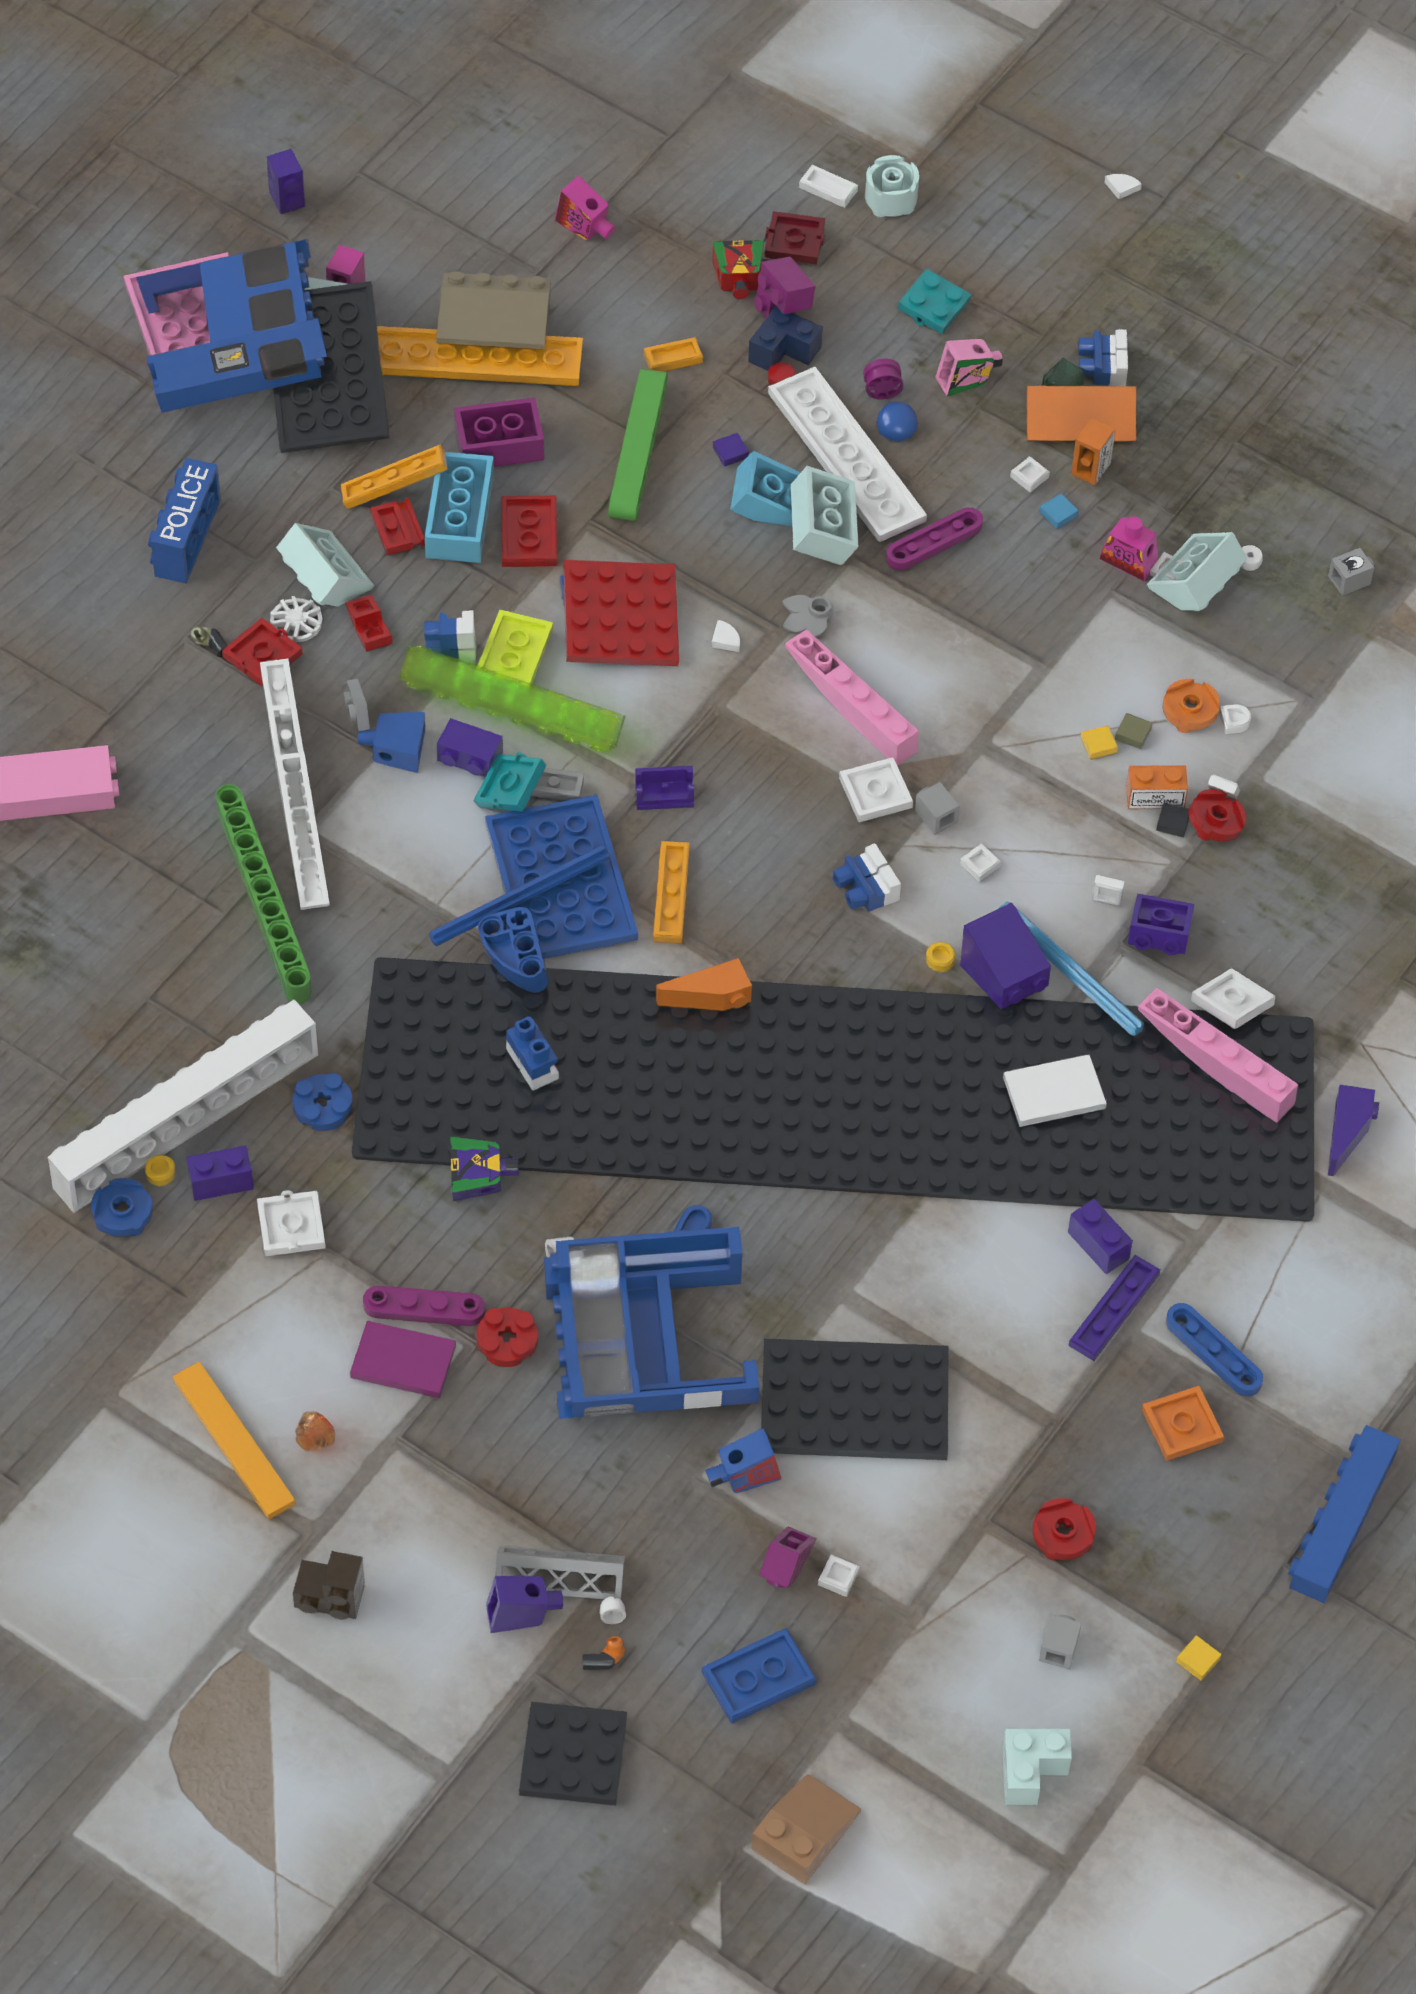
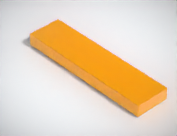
(394, 476)
(671, 892)

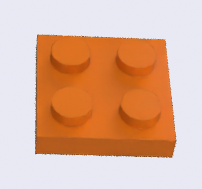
(1182, 1423)

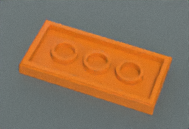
(1063, 411)

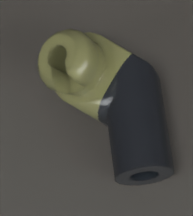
(209, 637)

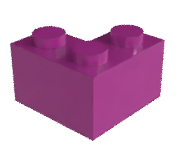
(784, 286)

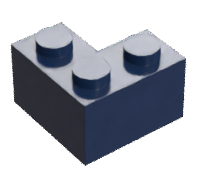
(783, 336)

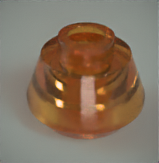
(314, 1432)

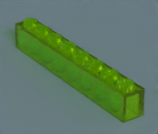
(512, 698)

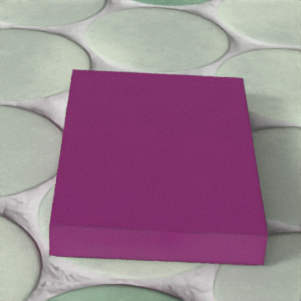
(403, 1359)

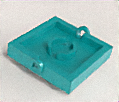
(934, 301)
(510, 782)

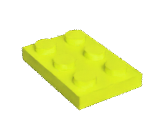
(516, 645)

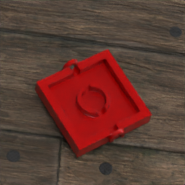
(260, 644)

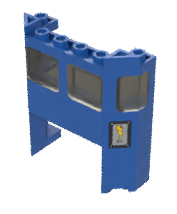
(255, 327)

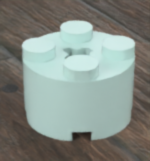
(891, 186)

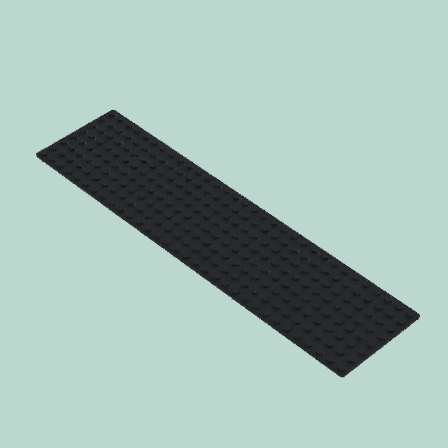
(826, 1093)

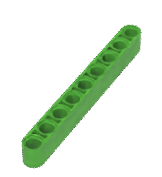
(232, 812)

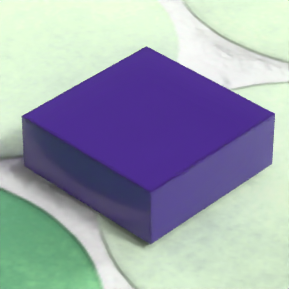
(730, 449)

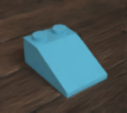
(763, 490)

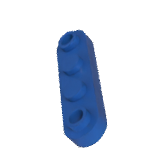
(1214, 1349)

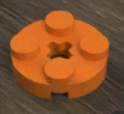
(1188, 718)

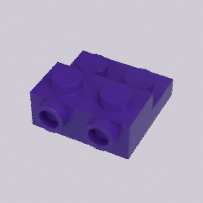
(1160, 924)

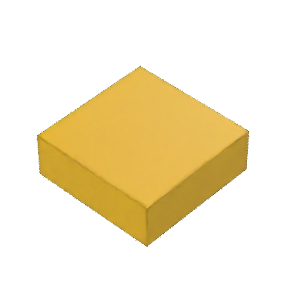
(1099, 742)
(1198, 1658)

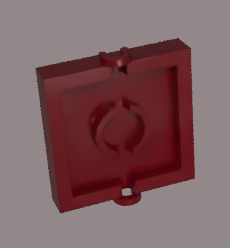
(795, 237)

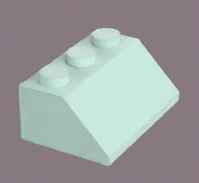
(323, 565)
(1206, 567)

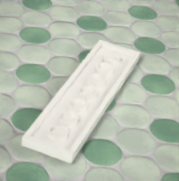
(847, 452)

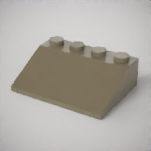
(494, 310)

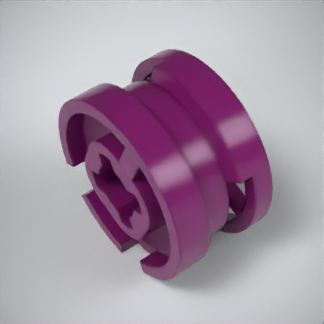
(883, 378)

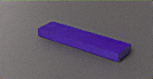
(1114, 1307)

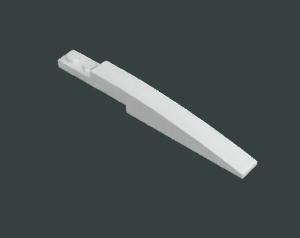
(294, 784)

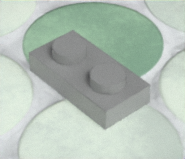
(356, 705)
(559, 785)

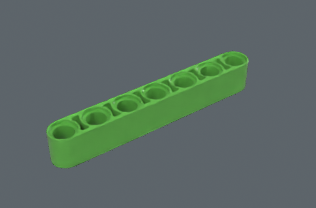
(638, 445)

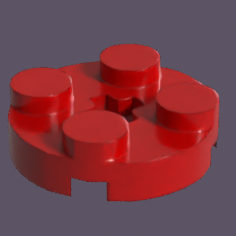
(1211, 827)
(507, 1320)
(1061, 1546)

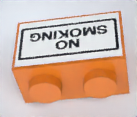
(1093, 451)
(1156, 784)

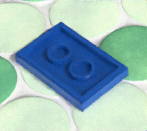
(758, 1675)

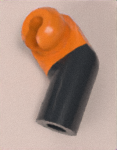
(607, 1658)

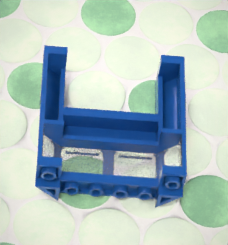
(622, 1321)

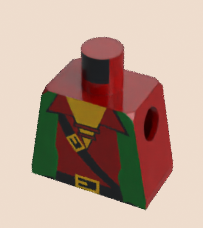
(738, 265)

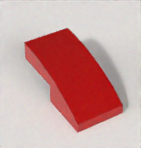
(368, 623)

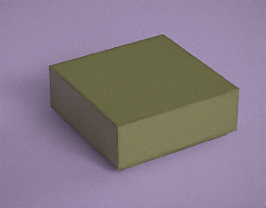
(1133, 730)

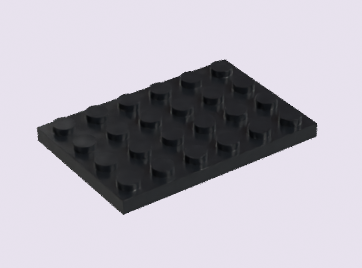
(350, 396)
(855, 1399)

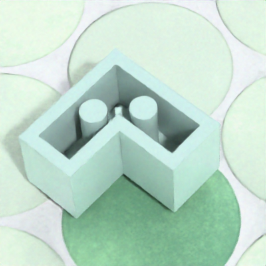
(1029, 1755)

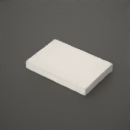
(1054, 1090)

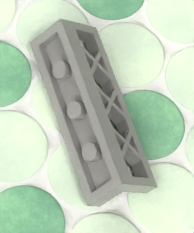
(567, 1562)

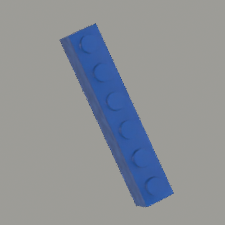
(1344, 1513)

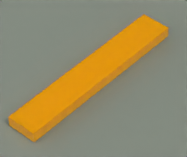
(234, 1440)

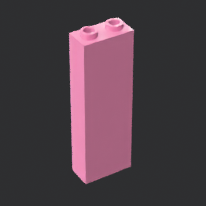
(57, 782)

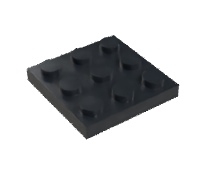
(573, 1753)

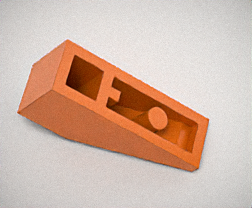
(712, 988)

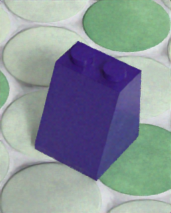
(1004, 957)

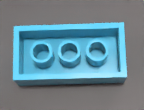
(460, 508)

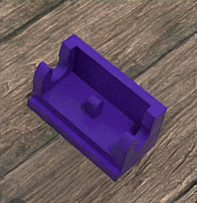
(664, 787)

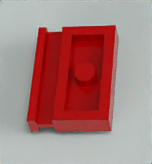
(397, 526)

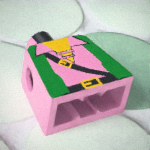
(966, 365)

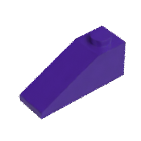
(1351, 1122)

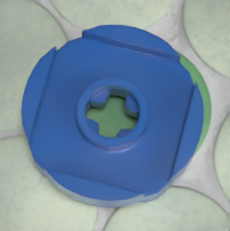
(322, 1086)
(122, 1223)

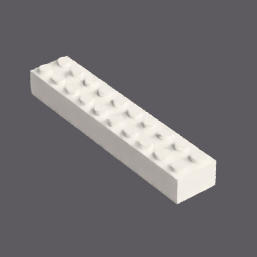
(184, 1104)

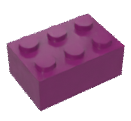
(501, 430)

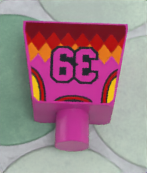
(583, 211)
(1131, 548)

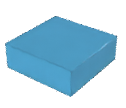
(1059, 511)

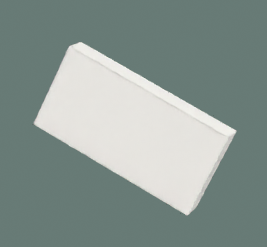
(828, 186)

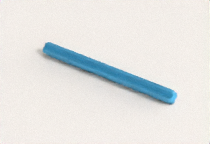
(1084, 980)

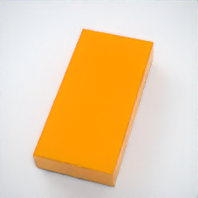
(673, 355)

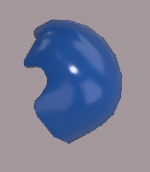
(897, 421)

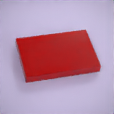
(529, 531)

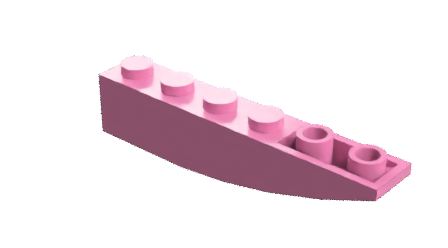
(855, 698)
(1221, 1056)

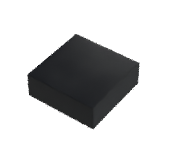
(1173, 820)

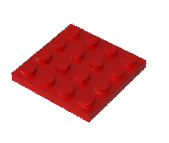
(620, 613)

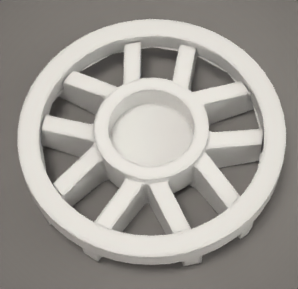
(297, 618)

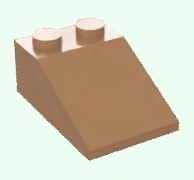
(803, 1828)

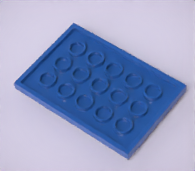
(582, 911)

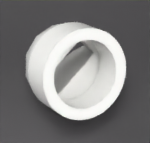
(612, 1610)

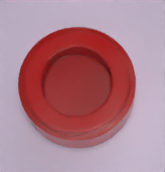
(780, 372)

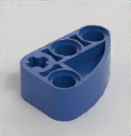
(506, 948)

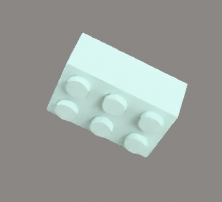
(824, 515)

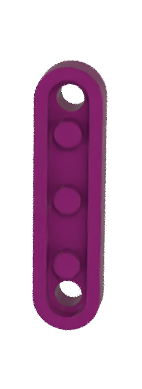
(934, 538)
(424, 1305)

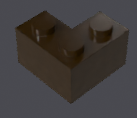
(331, 1587)

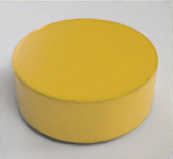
(940, 956)
(160, 1170)

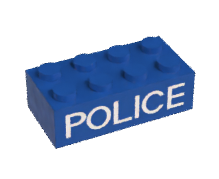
(185, 520)

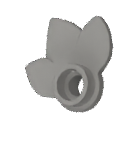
(806, 614)

